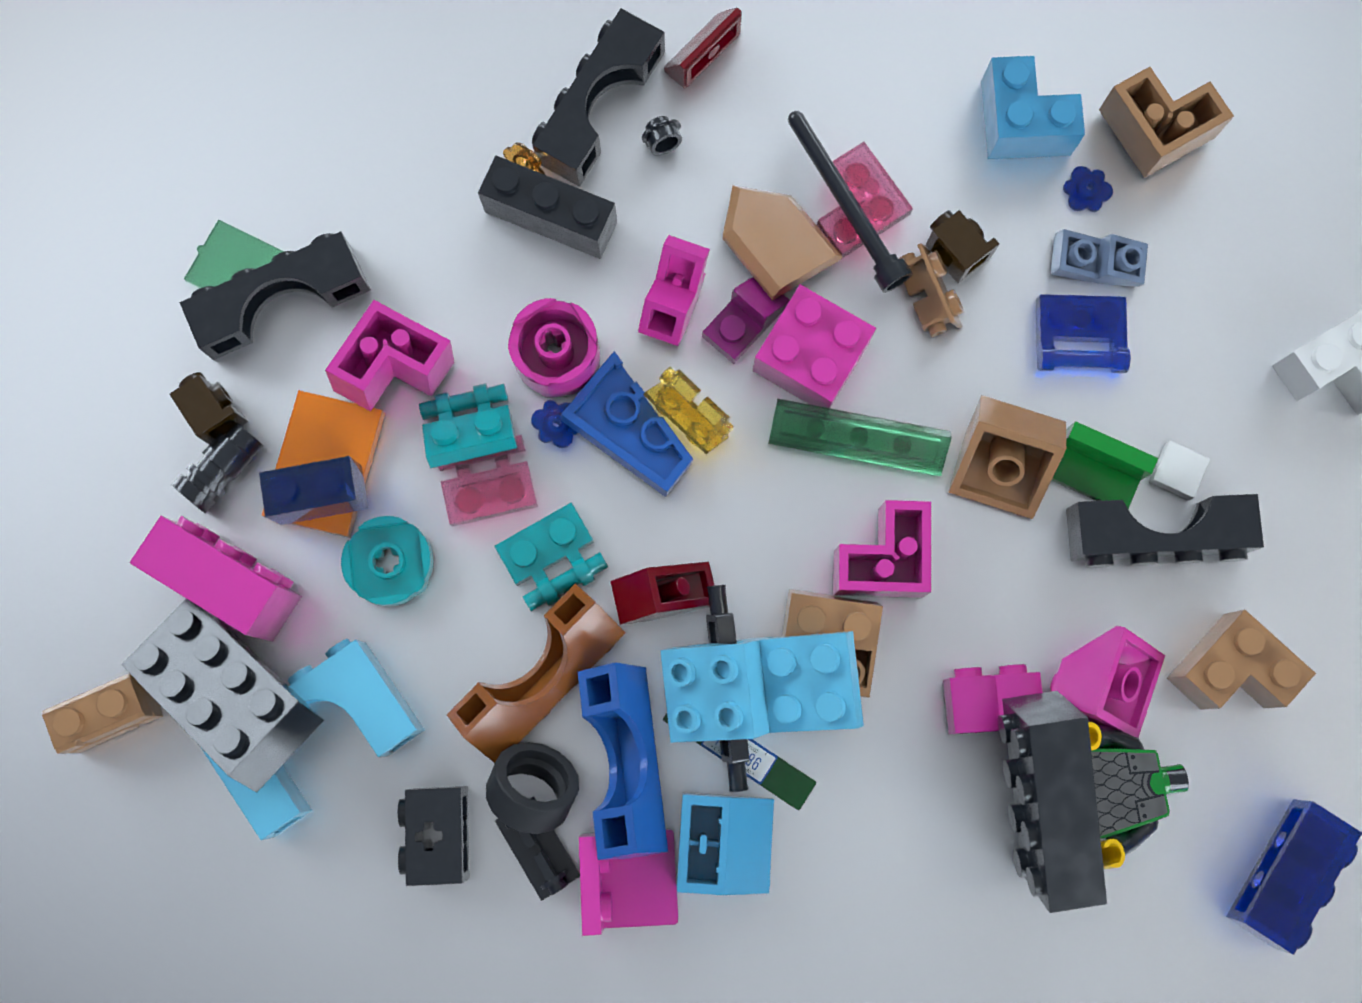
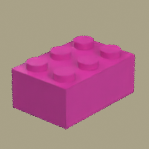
(217, 577)

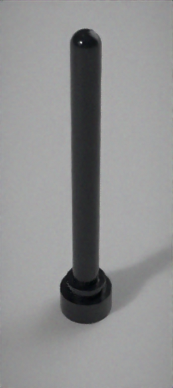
(889, 269)

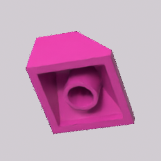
(1111, 679)

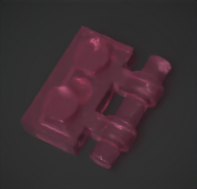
(488, 492)

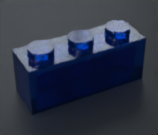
(1295, 876)

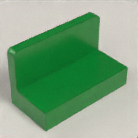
(1102, 465)

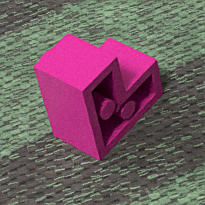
(384, 348)
(897, 564)

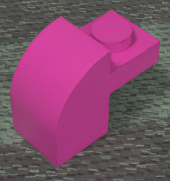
(674, 291)

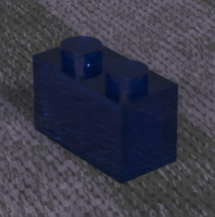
(313, 490)

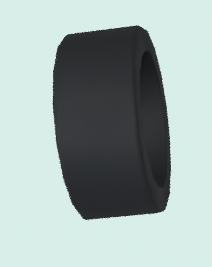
(519, 811)

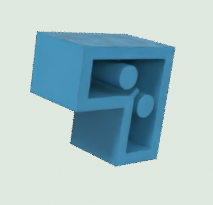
(1020, 120)

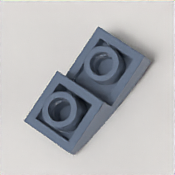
(1097, 260)

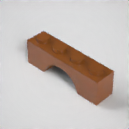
(505, 713)

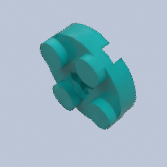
(368, 545)

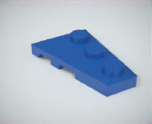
(627, 428)

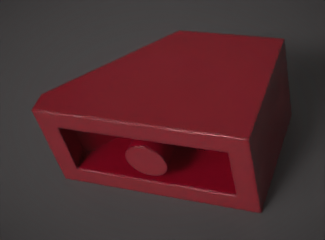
(662, 591)

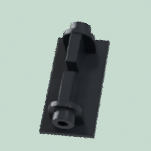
(541, 859)

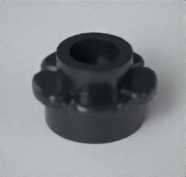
(662, 135)

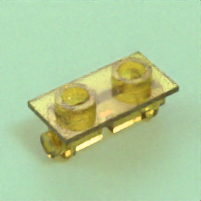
(703, 424)

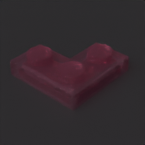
(874, 192)

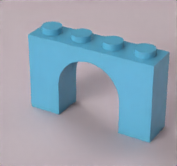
(366, 692)

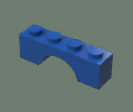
(632, 814)

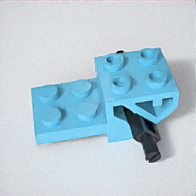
(757, 687)

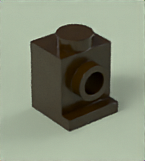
(960, 244)
(206, 407)

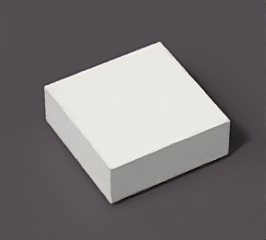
(1179, 470)

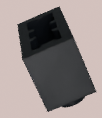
(450, 856)

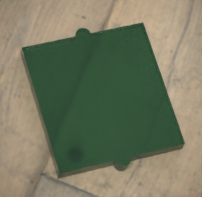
(226, 253)

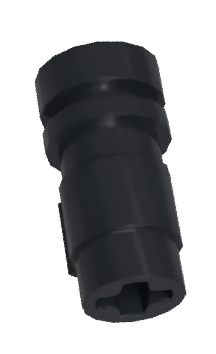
(222, 462)

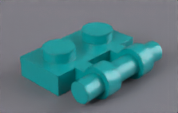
(471, 434)
(545, 545)

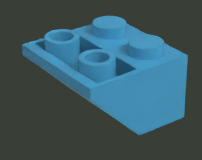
(725, 844)

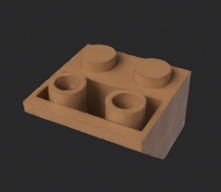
(823, 613)

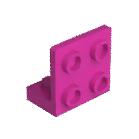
(627, 890)

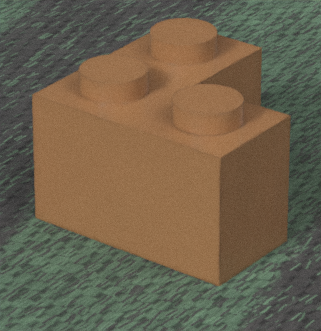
(1155, 126)
(1242, 655)

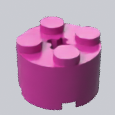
(570, 329)

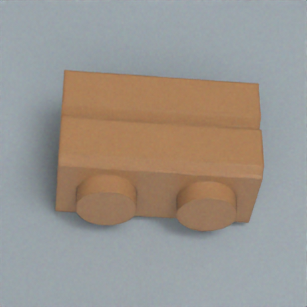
(100, 715)

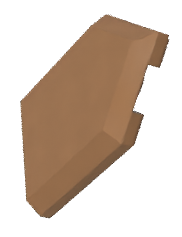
(775, 239)

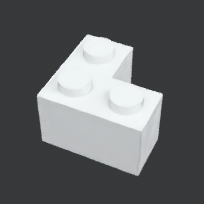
(1327, 358)

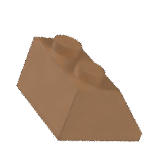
(1008, 457)

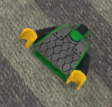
(1129, 791)

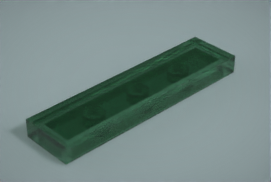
(859, 437)

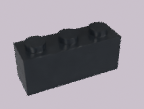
(548, 206)

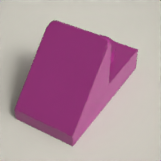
(743, 319)

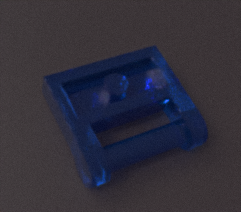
(1082, 320)

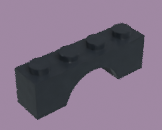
(624, 55)
(226, 314)
(1219, 526)

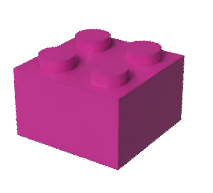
(813, 348)

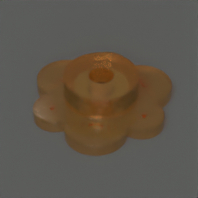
(523, 156)

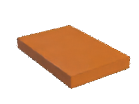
(327, 430)

